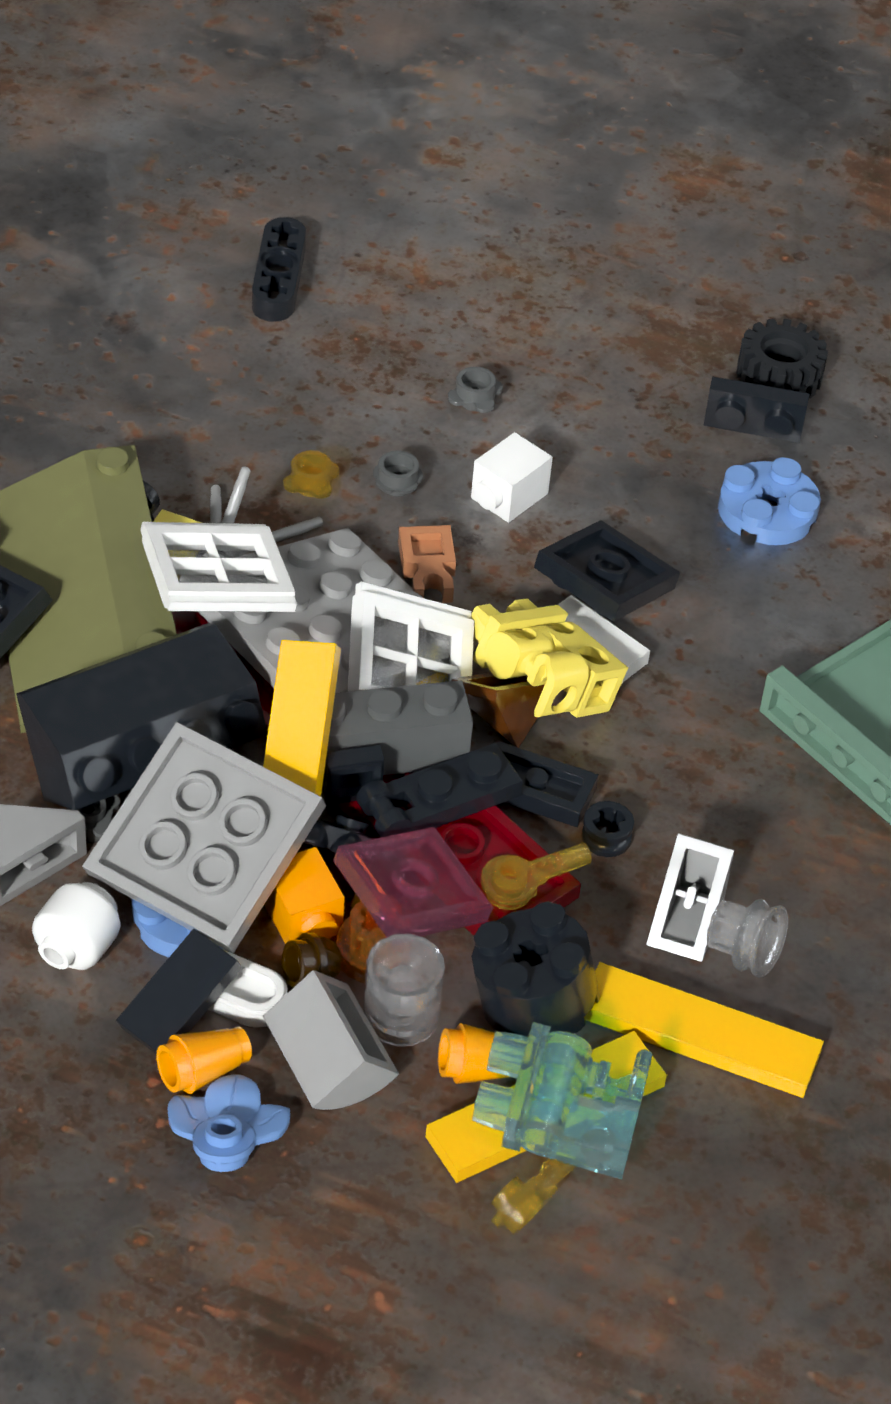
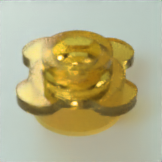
(311, 475)

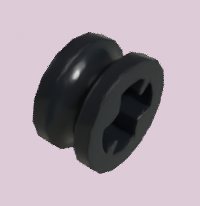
(609, 814)

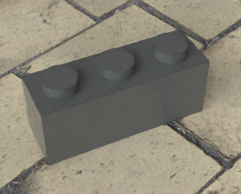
(410, 723)

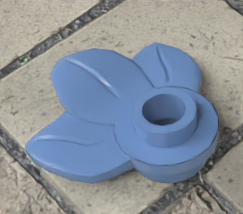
(227, 1122)

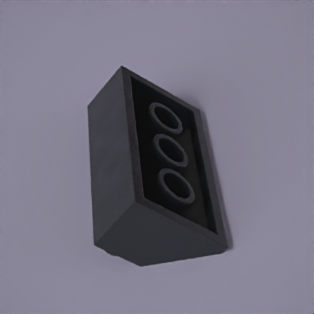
(106, 722)

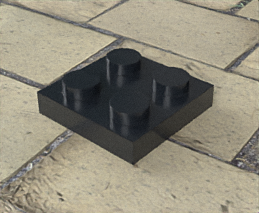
(606, 570)

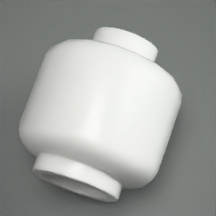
(76, 926)

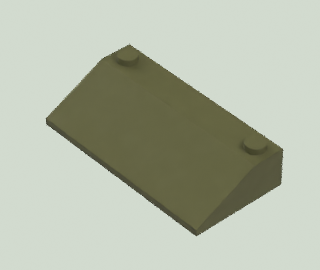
(82, 542)

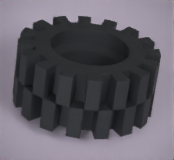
(786, 343)

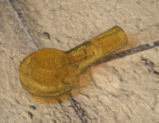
(513, 881)
(522, 1201)

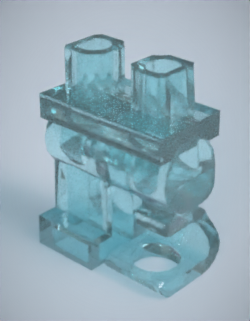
(548, 1103)

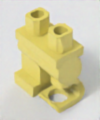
(551, 654)

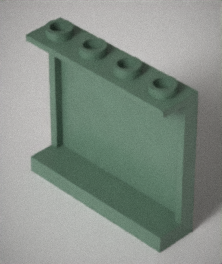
(842, 714)

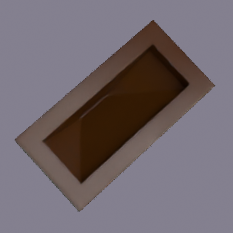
(503, 703)

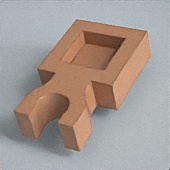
(428, 558)

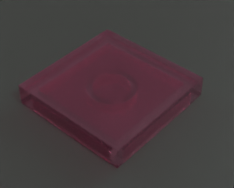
(412, 883)

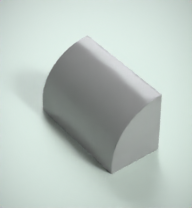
(329, 1043)

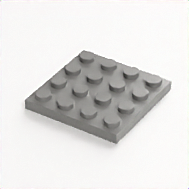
(324, 581)

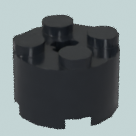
(535, 970)

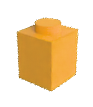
(306, 899)

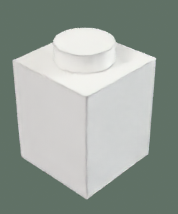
(511, 477)

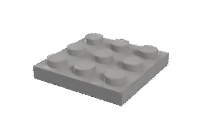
(204, 836)

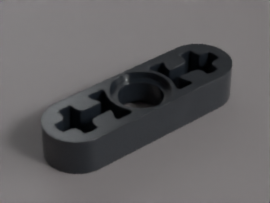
(284, 281)

